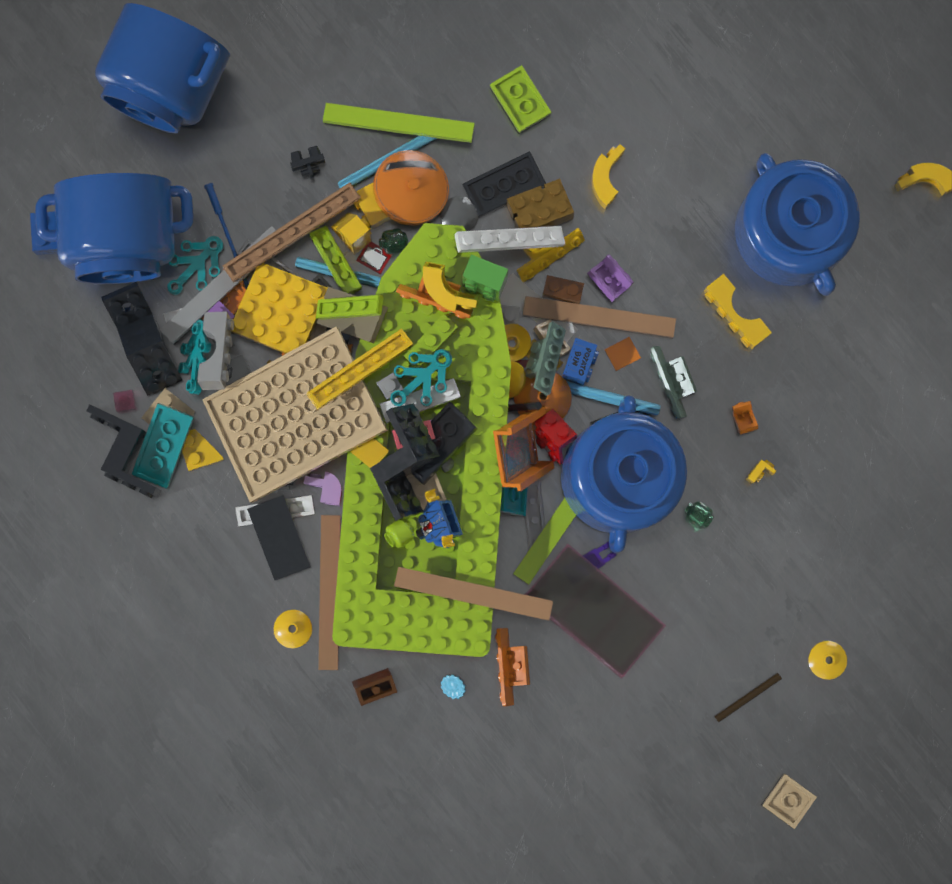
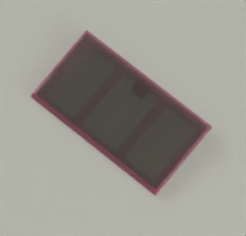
(596, 611)

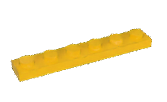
(359, 369)

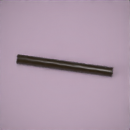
(748, 697)

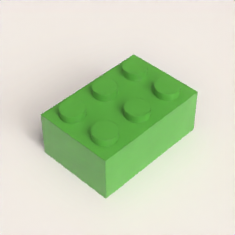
(484, 278)

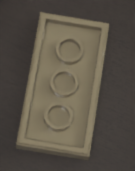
(359, 327)

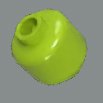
(399, 533)

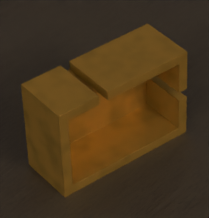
(541, 206)

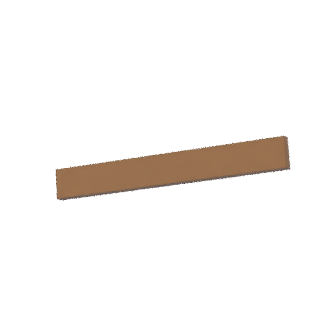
(291, 232)
(599, 317)
(328, 580)
(473, 593)

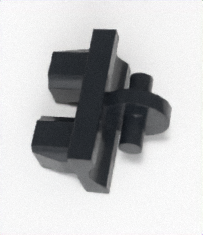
(299, 163)

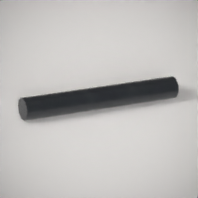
(524, 406)

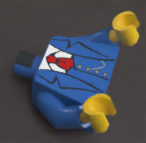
(438, 521)

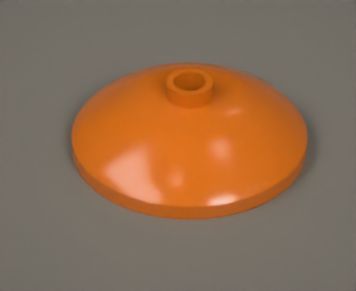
(559, 398)

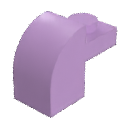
(330, 487)

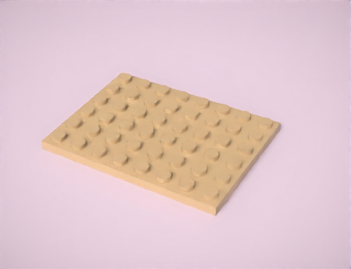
(276, 429)

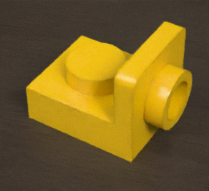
(757, 474)

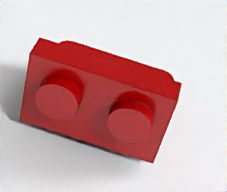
(553, 435)

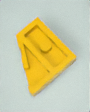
(199, 451)

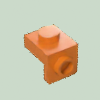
(744, 417)

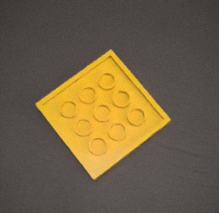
(278, 309)

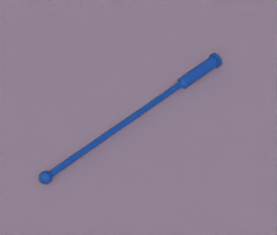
(217, 209)

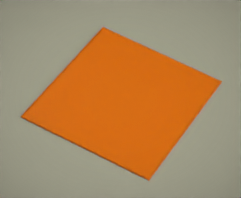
(622, 353)

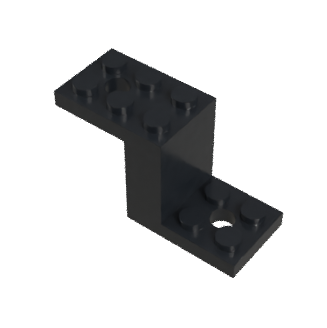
(141, 338)
(123, 451)
(416, 452)

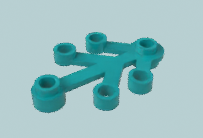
(197, 263)
(195, 356)
(423, 376)

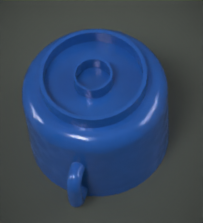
(159, 68)
(797, 223)
(114, 225)
(624, 473)

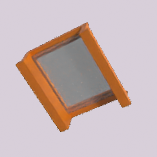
(518, 452)

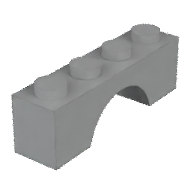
(214, 372)

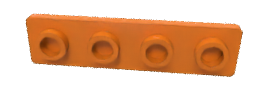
(424, 298)
(512, 666)

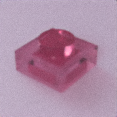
(124, 401)

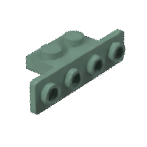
(545, 358)
(675, 378)

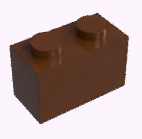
(563, 289)
(374, 686)

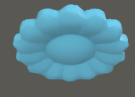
(453, 686)

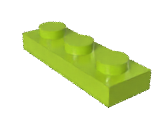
(432, 339)

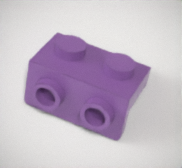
(610, 278)

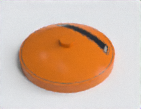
(410, 187)

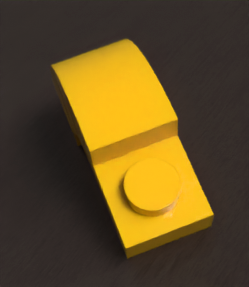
(927, 172)
(601, 184)
(442, 292)

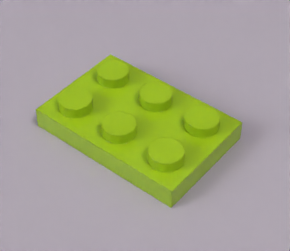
(520, 99)

